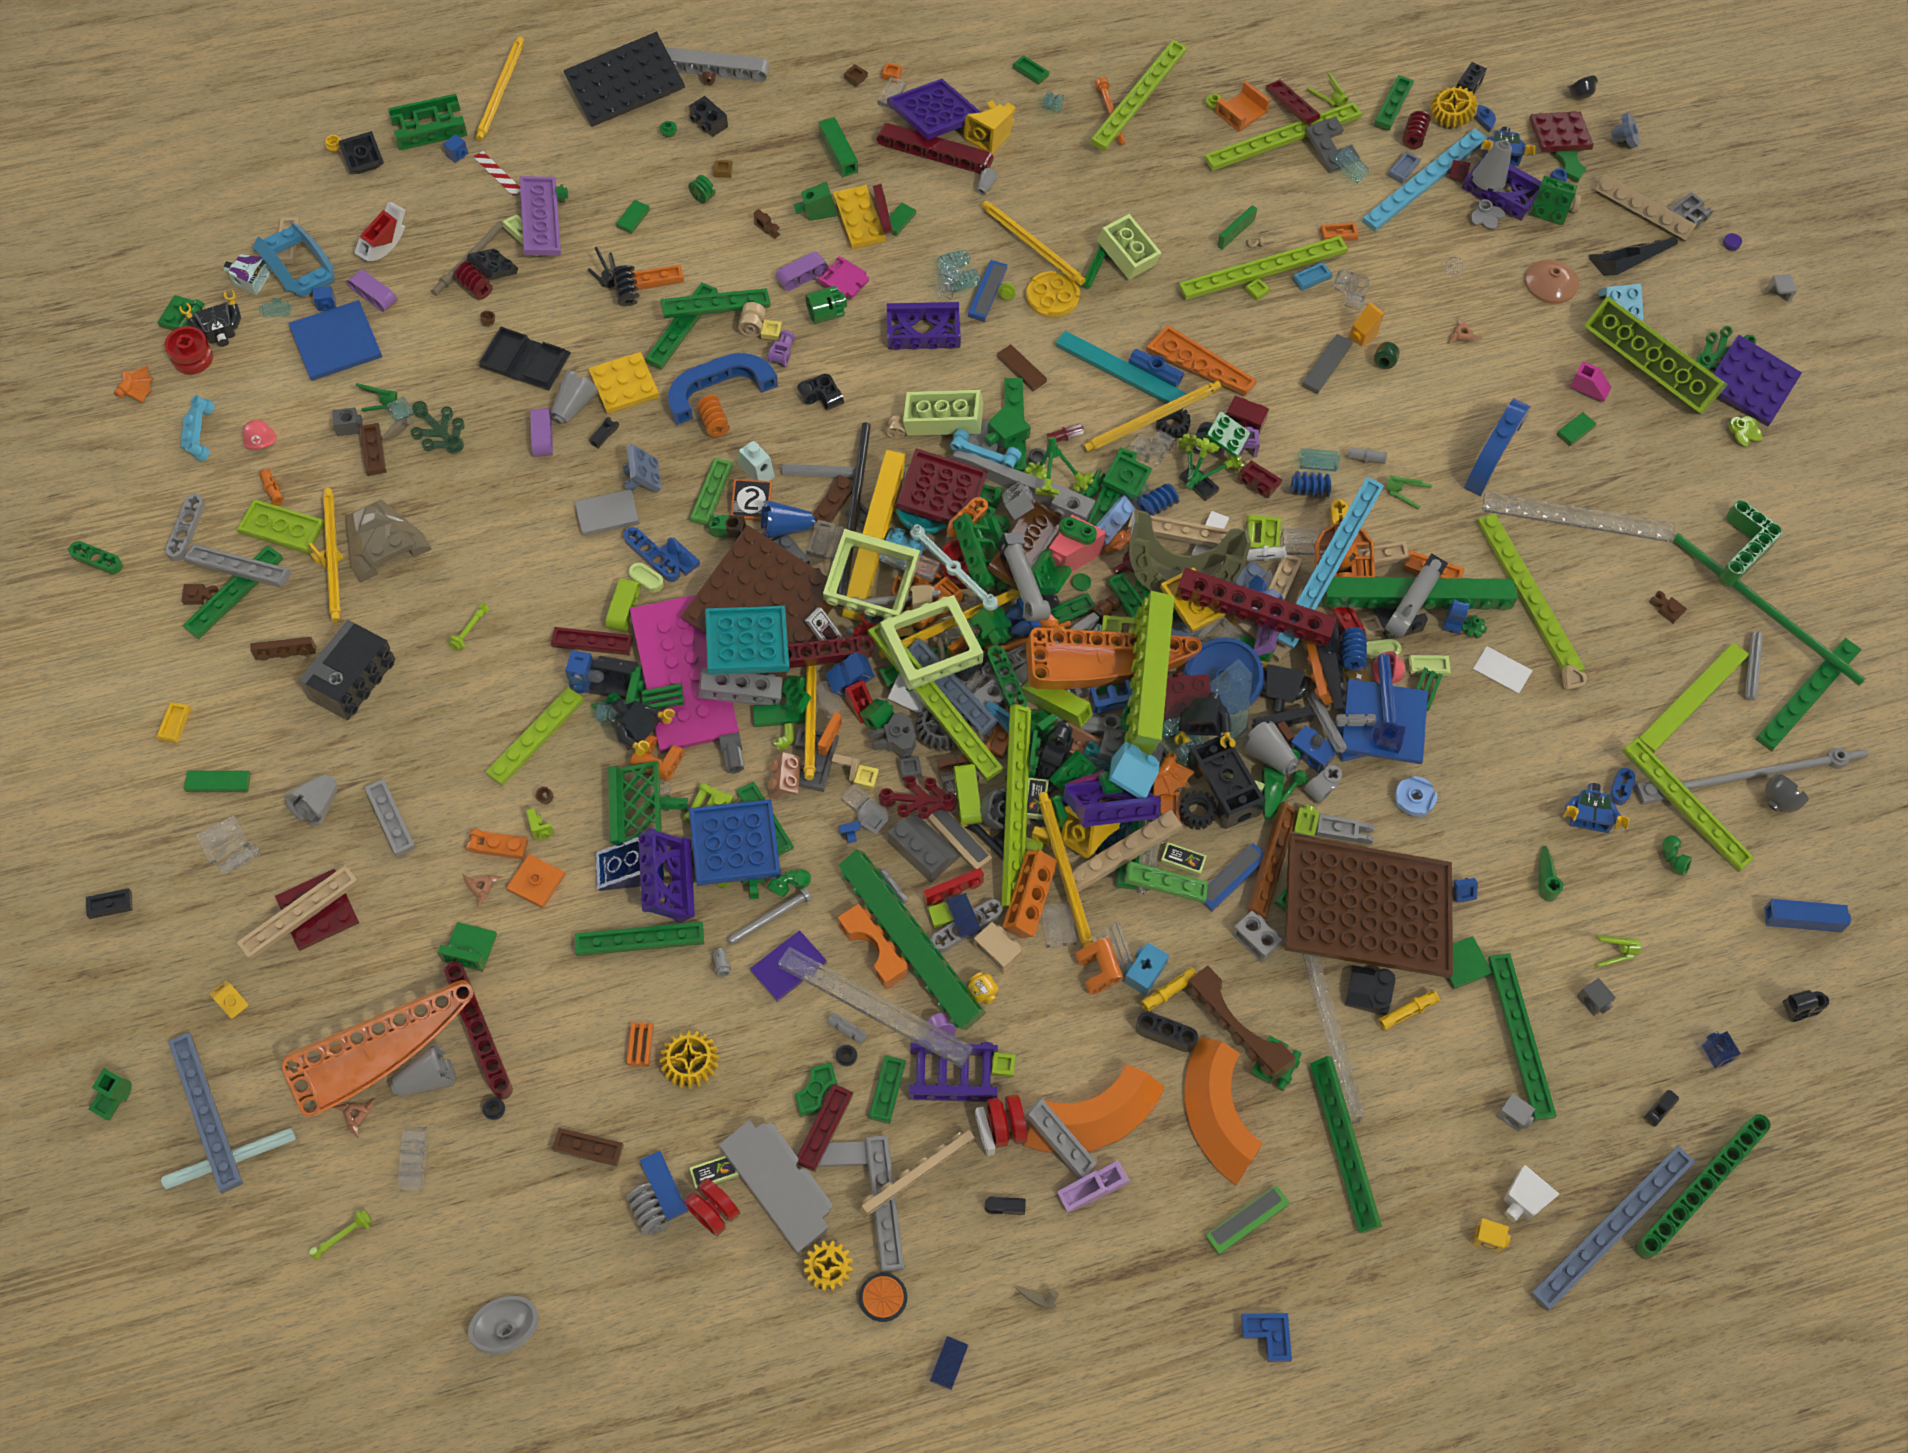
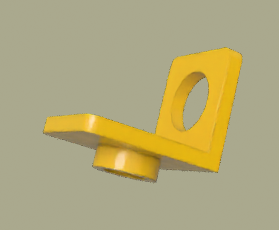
(319, 557)
(229, 999)

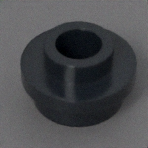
(843, 1050)
(489, 1104)

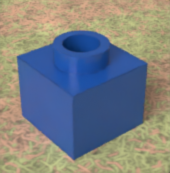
(455, 148)
(324, 298)

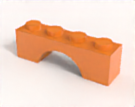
(858, 926)

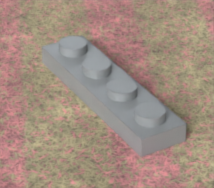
(390, 817)
(1060, 1138)

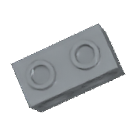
(1018, 499)
(1252, 939)

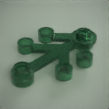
(438, 430)

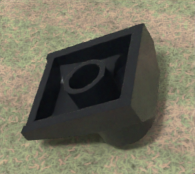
(361, 153)
(1371, 990)

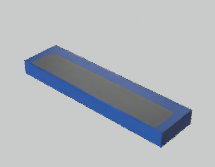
(987, 290)
(1233, 876)

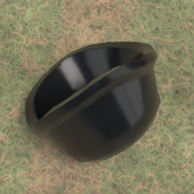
(1583, 88)

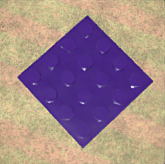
(932, 108)
(1755, 380)

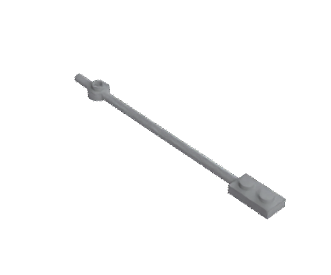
(1650, 794)

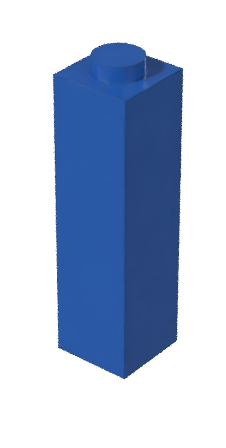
(1807, 915)

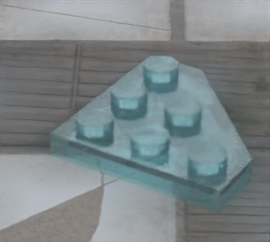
(1235, 692)

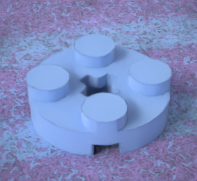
(1414, 807)

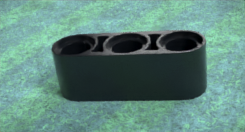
(1155, 1031)

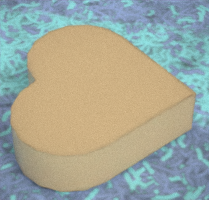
(1573, 677)

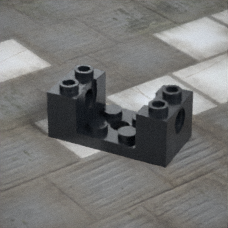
(1237, 797)

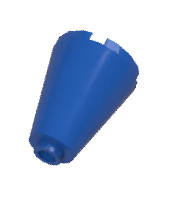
(784, 519)

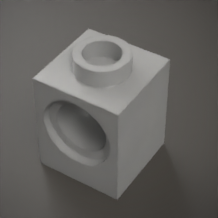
(1516, 1113)

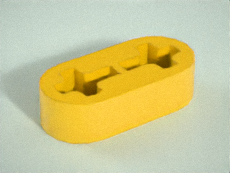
(1335, 516)

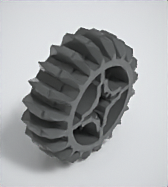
(928, 730)

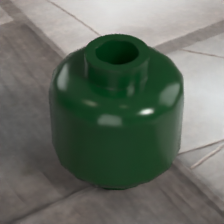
(1386, 355)

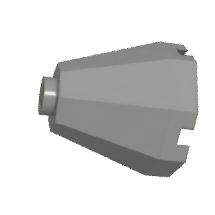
(312, 799)

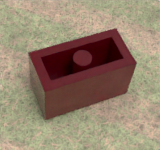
(1248, 413)

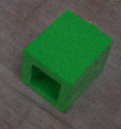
(877, 714)

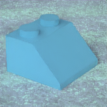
(1133, 770)

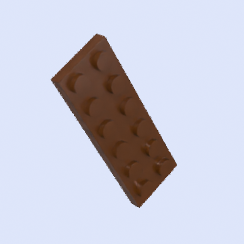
(1038, 530)

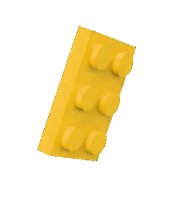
(1191, 613)

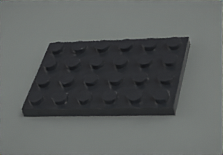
(624, 79)

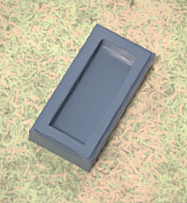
(1404, 167)

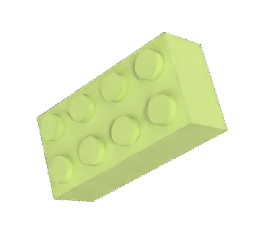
(943, 412)

